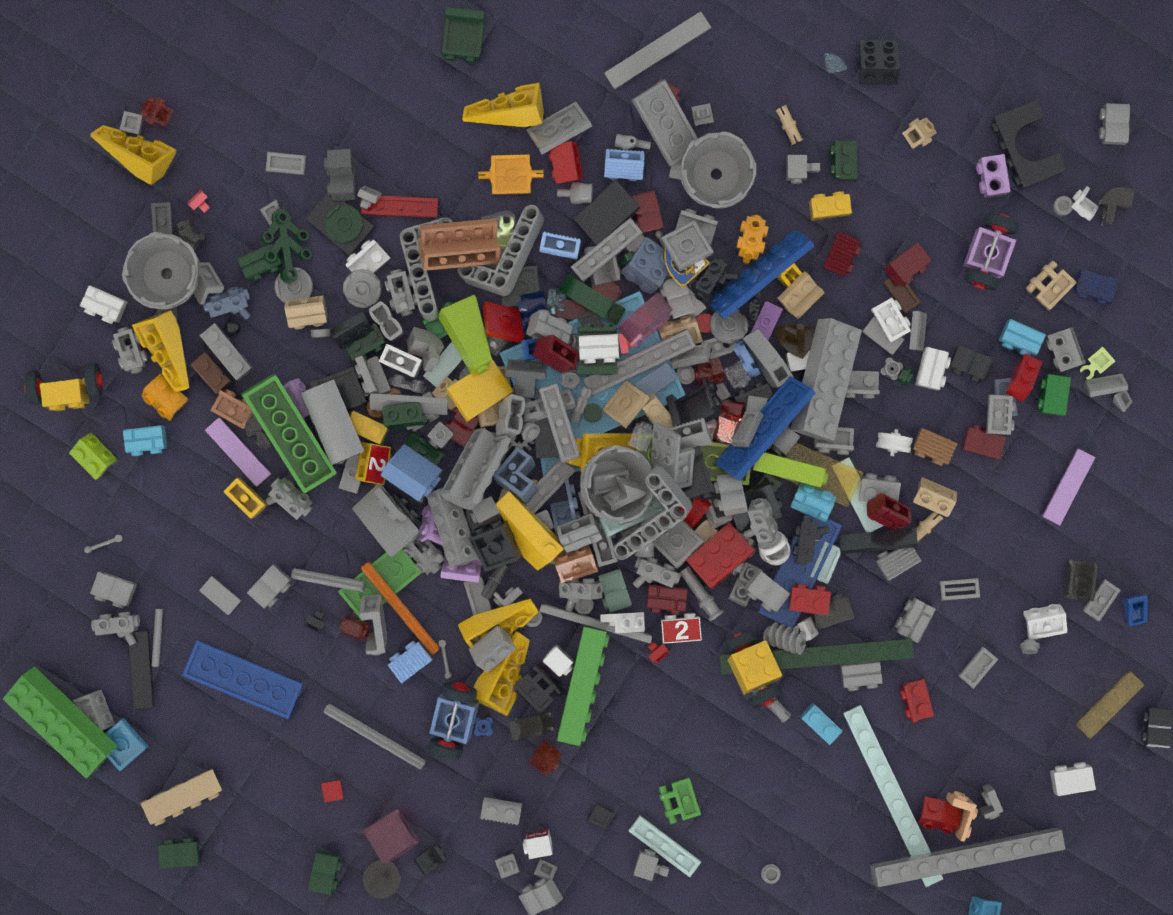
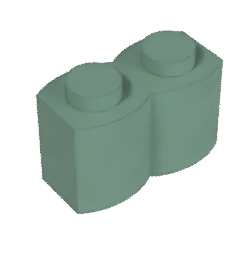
(614, 590)

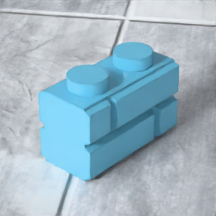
(1021, 337)
(145, 439)
(813, 501)
(821, 723)

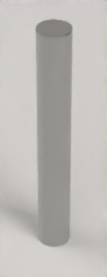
(157, 637)

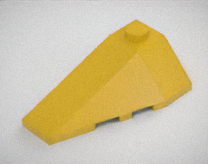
(517, 109)
(141, 157)
(164, 342)
(532, 536)
(506, 617)
(496, 687)

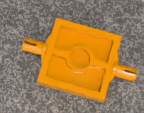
(511, 174)

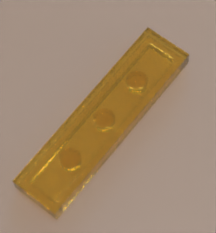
(1109, 704)

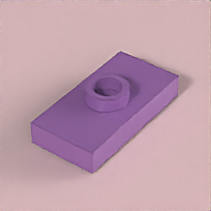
(767, 319)

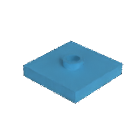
(128, 742)

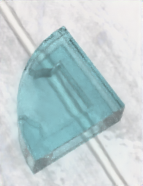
(834, 63)

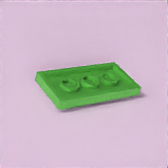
(396, 573)

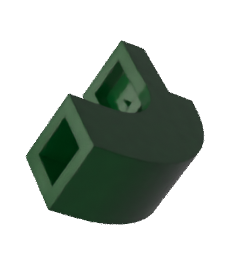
(592, 299)

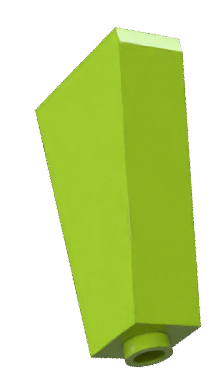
(467, 333)
(791, 469)

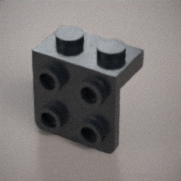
(879, 62)

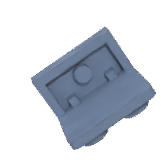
(647, 266)
(565, 511)

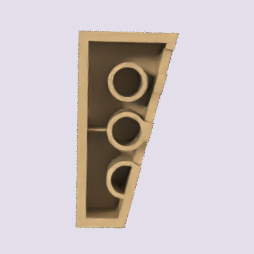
(180, 797)

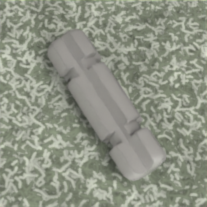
(581, 405)

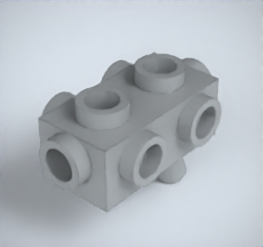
(402, 298)
(131, 356)
(289, 498)
(762, 522)
(426, 556)
(651, 570)
(577, 590)
(121, 625)

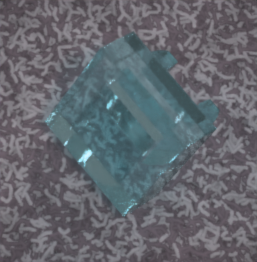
(553, 299)

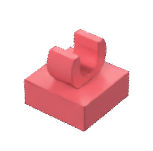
(198, 201)
(624, 344)

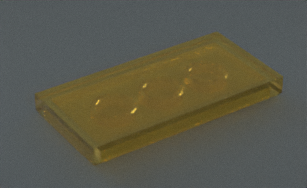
(841, 480)

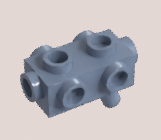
(231, 301)

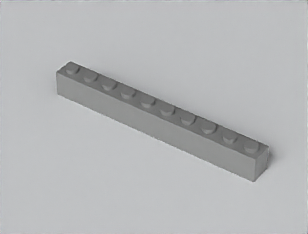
(967, 857)

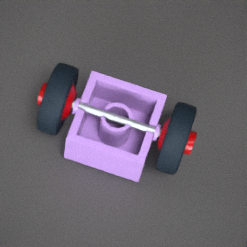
(990, 252)

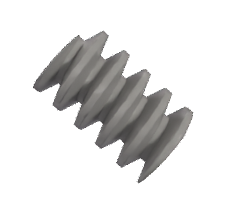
(785, 638)

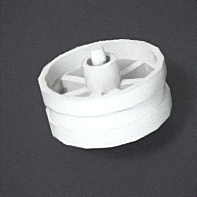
(894, 442)

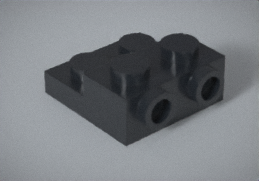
(494, 545)

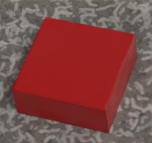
(332, 790)

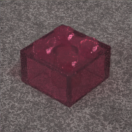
(646, 319)
(391, 836)

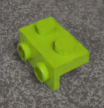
(92, 455)

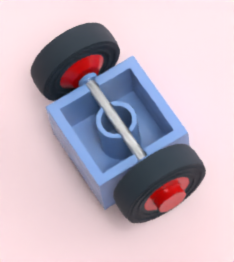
(453, 720)

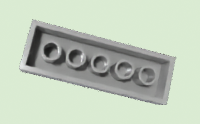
(828, 375)

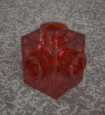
(156, 111)
(712, 370)
(546, 758)

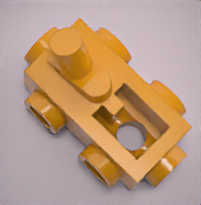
(751, 241)

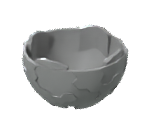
(719, 152)
(146, 264)
(613, 459)

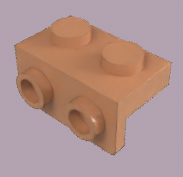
(231, 408)

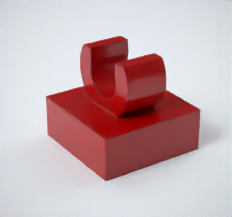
(658, 652)

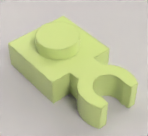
(505, 233)
(1099, 361)

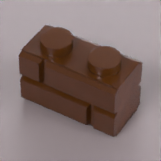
(211, 373)

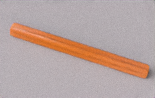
(400, 608)

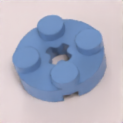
(749, 363)

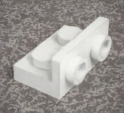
(370, 258)
(891, 319)
(1045, 621)
(625, 622)

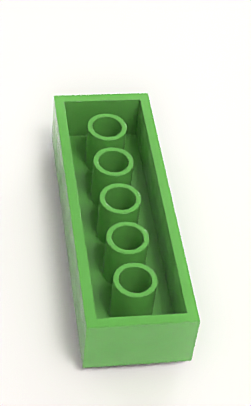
(288, 433)
(581, 687)
(60, 722)

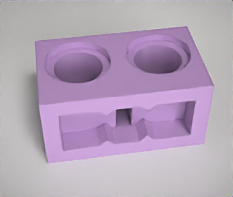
(999, 176)

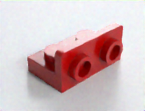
(917, 700)

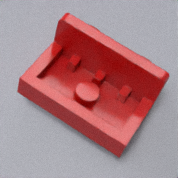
(809, 600)
(940, 815)

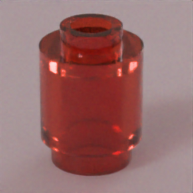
(354, 628)

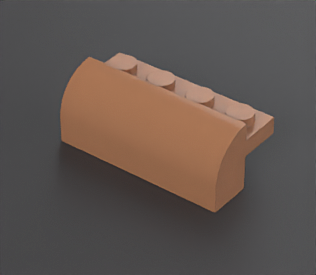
(458, 244)

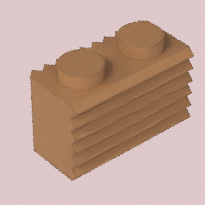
(934, 447)

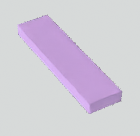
(238, 452)
(1068, 486)

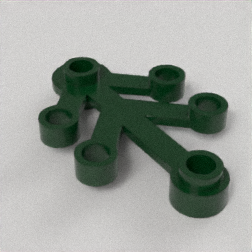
(285, 243)

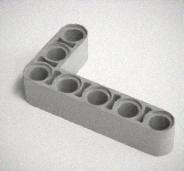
(509, 257)
(415, 266)
(656, 521)

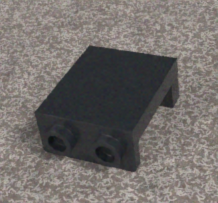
(348, 385)
(696, 405)
(701, 481)
(762, 491)

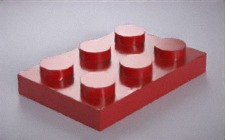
(720, 555)

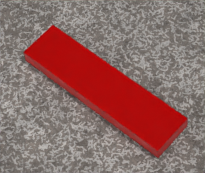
(403, 207)

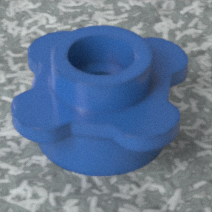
(483, 731)

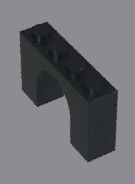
(1025, 172)

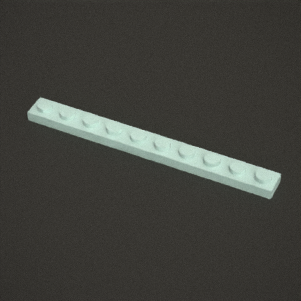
(888, 785)

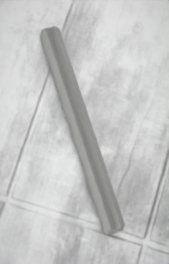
(374, 736)

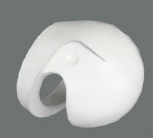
(776, 551)

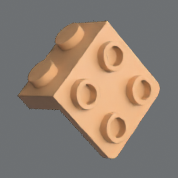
(968, 813)

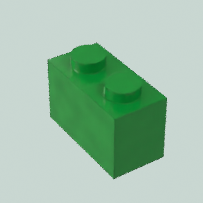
(1054, 395)

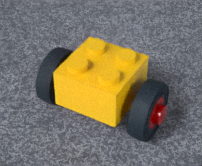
(64, 393)
(754, 668)

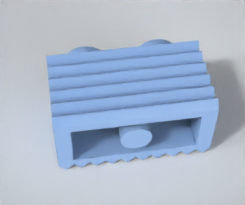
(624, 164)
(560, 245)
(410, 661)

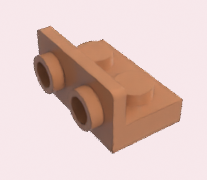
(575, 564)

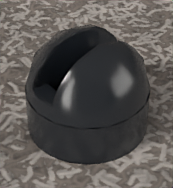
(233, 327)

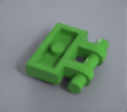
(685, 799)

